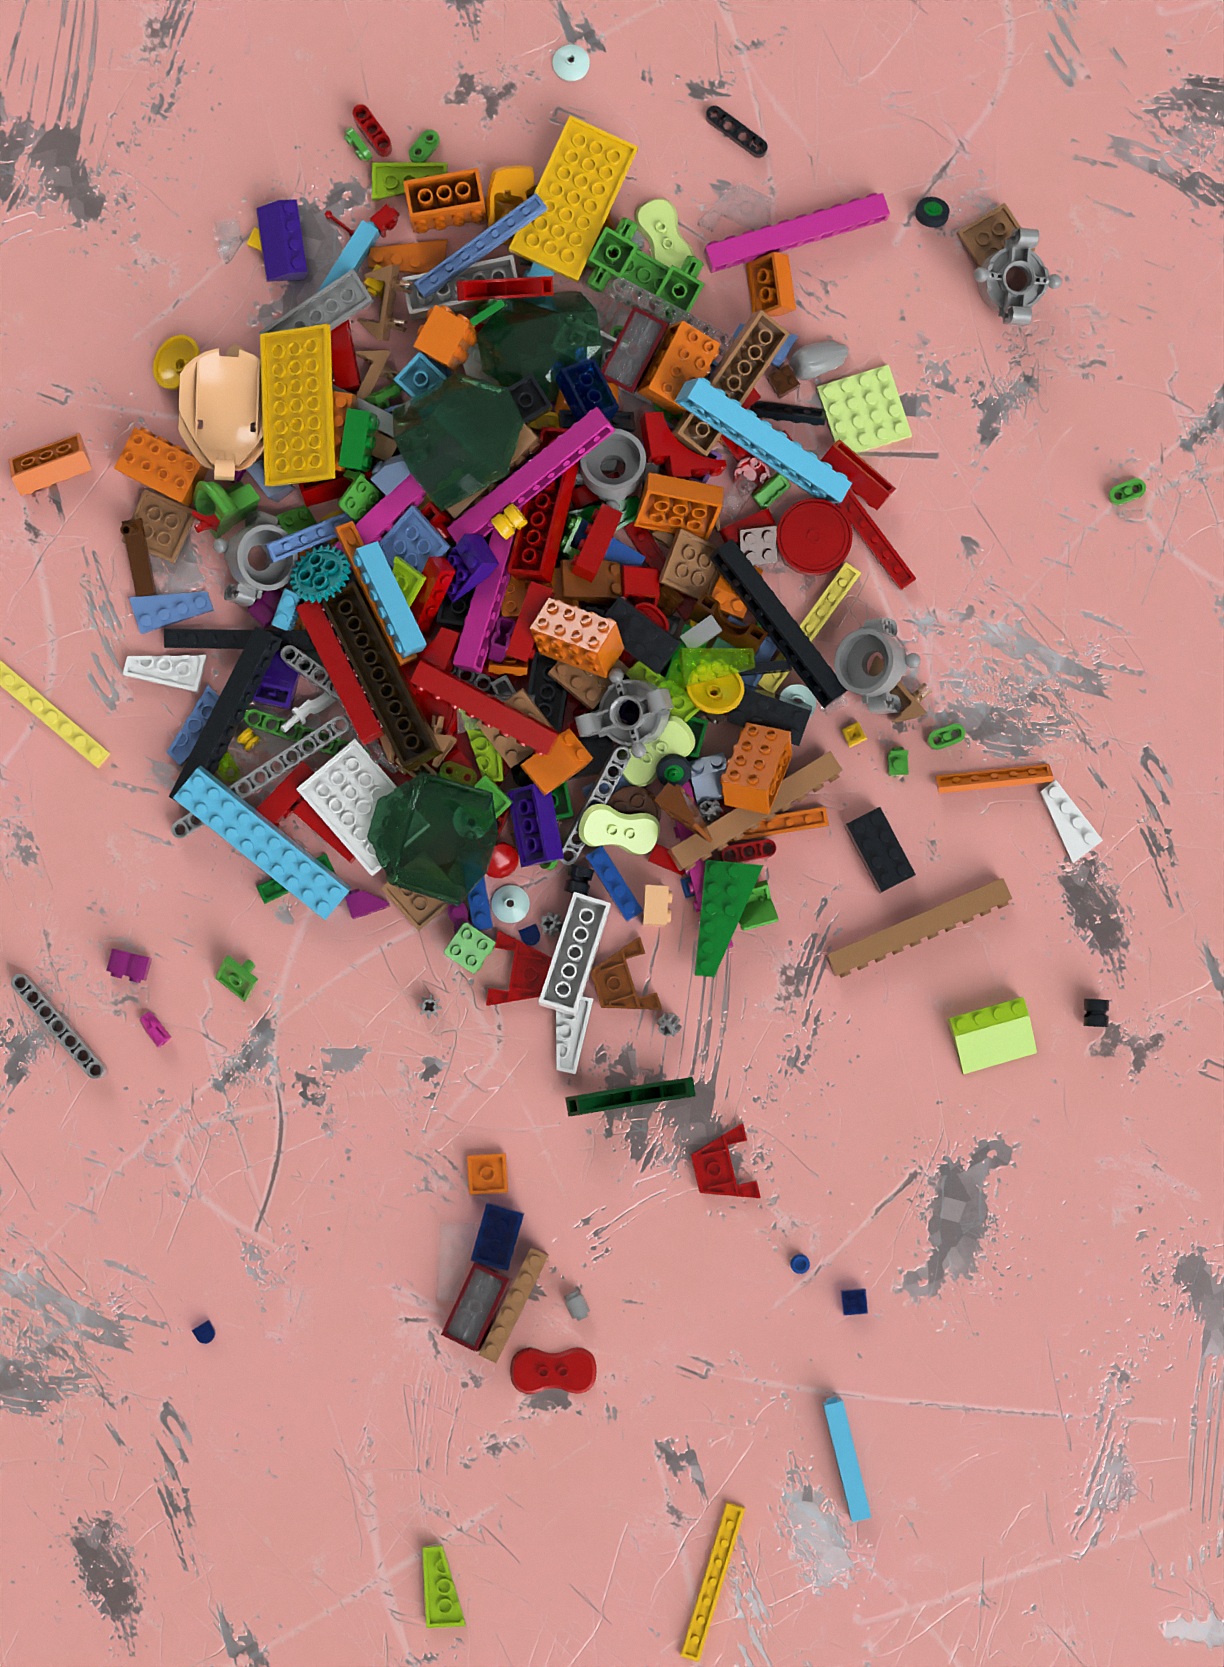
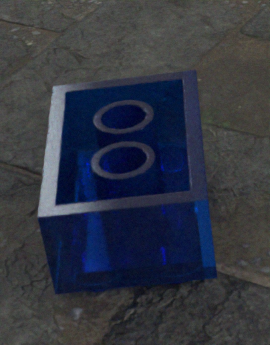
(586, 389)
(497, 1236)

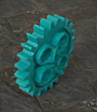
(320, 574)

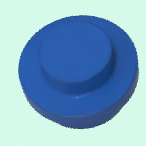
(800, 1264)

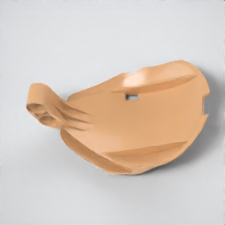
(227, 399)

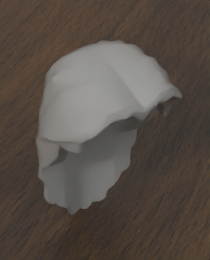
(818, 359)

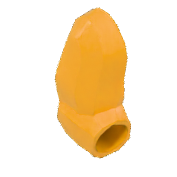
(506, 191)

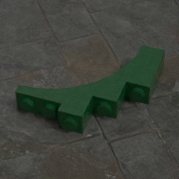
(630, 1096)

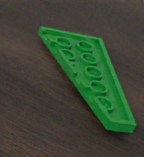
(723, 902)

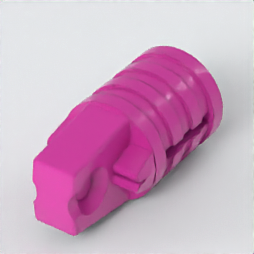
(155, 1029)

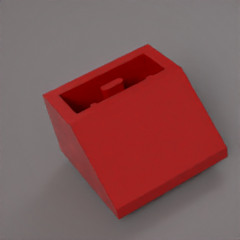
(640, 584)

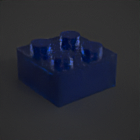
(854, 1301)

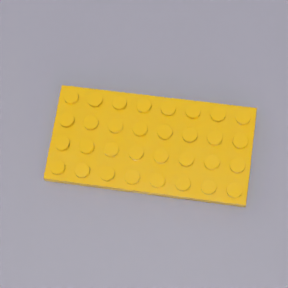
(579, 194)
(297, 405)

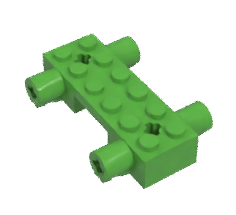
(642, 269)

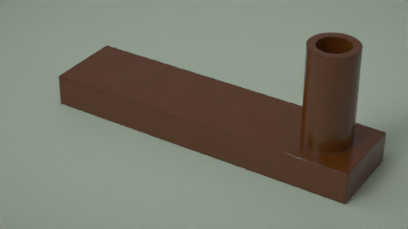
(138, 556)

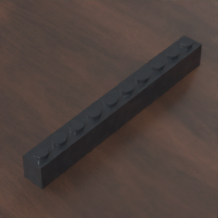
(778, 623)
(231, 705)

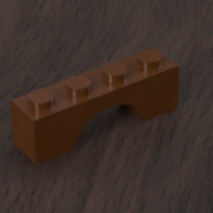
(737, 636)

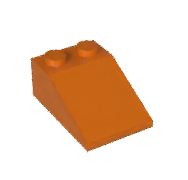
(729, 601)
(561, 764)

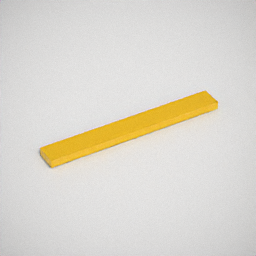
(712, 1581)

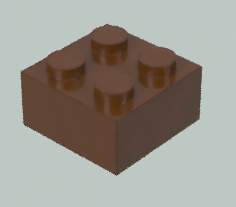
(783, 381)
(669, 601)

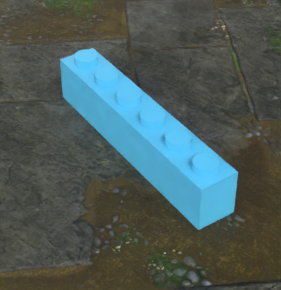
(389, 599)

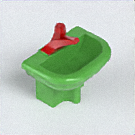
(222, 508)

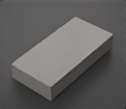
(701, 633)

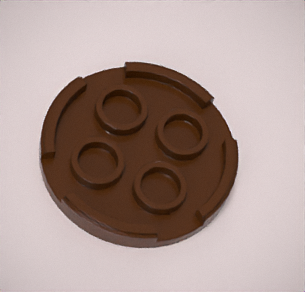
(634, 800)

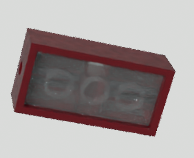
(634, 350)
(476, 1306)

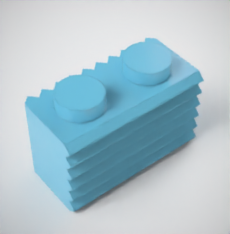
(286, 612)

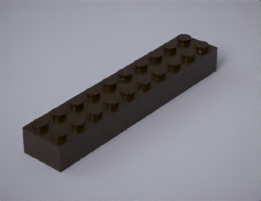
(381, 677)

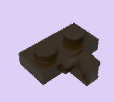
(714, 718)

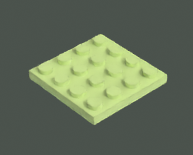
(865, 410)

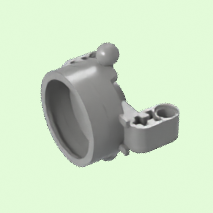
(992, 285)
(622, 447)
(259, 530)
(852, 661)
(652, 721)

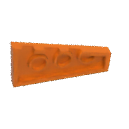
(412, 257)

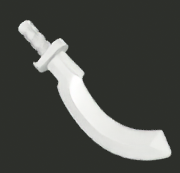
(313, 706)

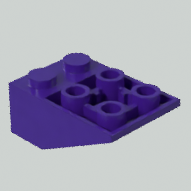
(472, 563)
(278, 684)

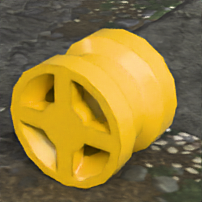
(248, 739)

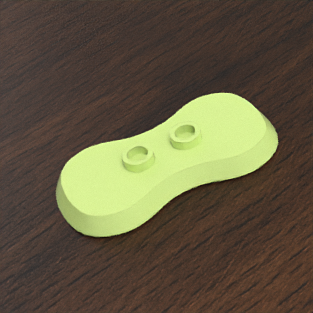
(659, 225)
(674, 740)
(606, 826)

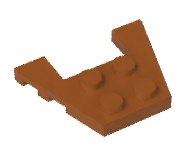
(615, 982)

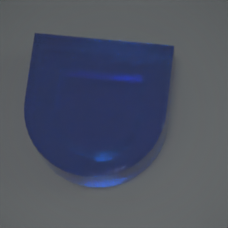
(530, 935)
(205, 1332)

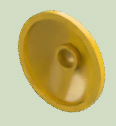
(172, 359)
(728, 692)

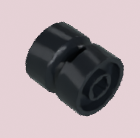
(579, 879)
(1096, 1013)

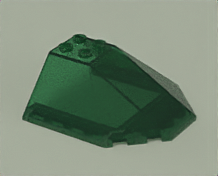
(540, 339)
(458, 437)
(435, 836)

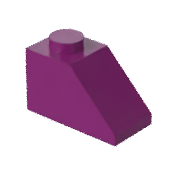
(363, 903)

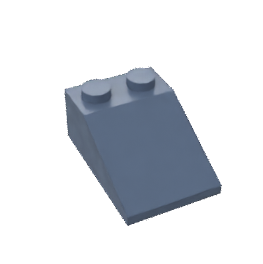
(389, 473)

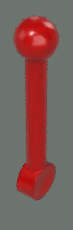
(328, 214)

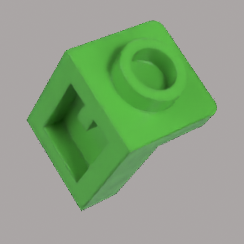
(898, 762)

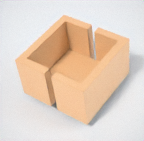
(656, 905)

